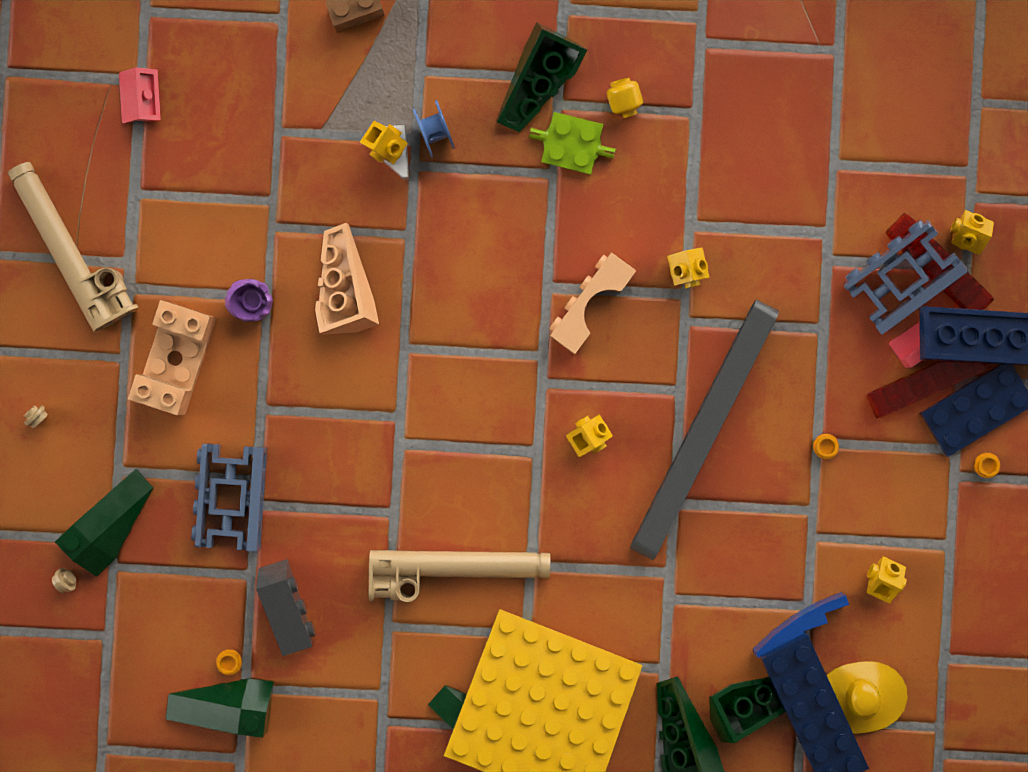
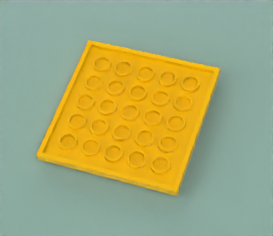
(541, 702)

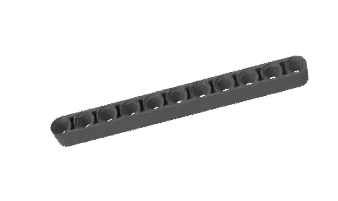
(704, 429)

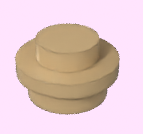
(35, 416)
(64, 580)

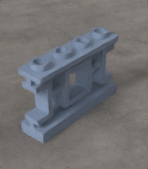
(918, 294)
(208, 495)

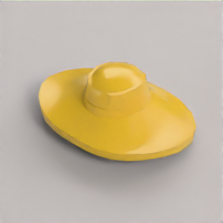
(869, 694)

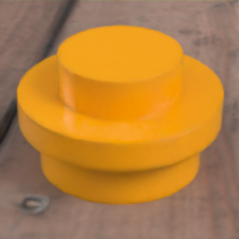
(825, 446)
(987, 465)
(229, 662)

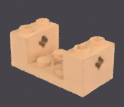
(162, 383)

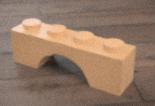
(611, 276)

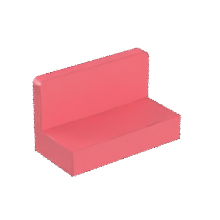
(139, 95)
(907, 346)

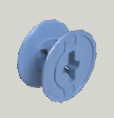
(434, 128)

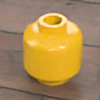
(624, 97)

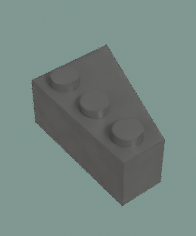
(284, 607)

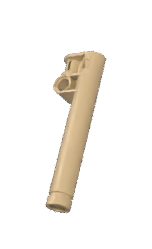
(98, 302)
(393, 568)

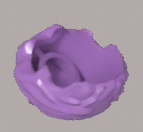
(248, 300)

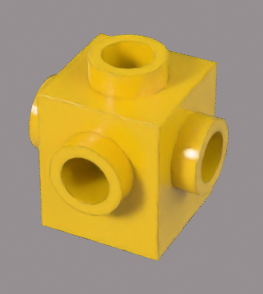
(384, 142)
(971, 232)
(688, 267)
(589, 435)
(886, 579)

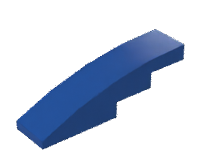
(798, 623)

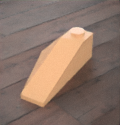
(345, 294)

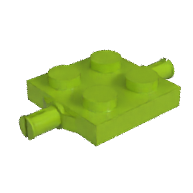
(572, 143)

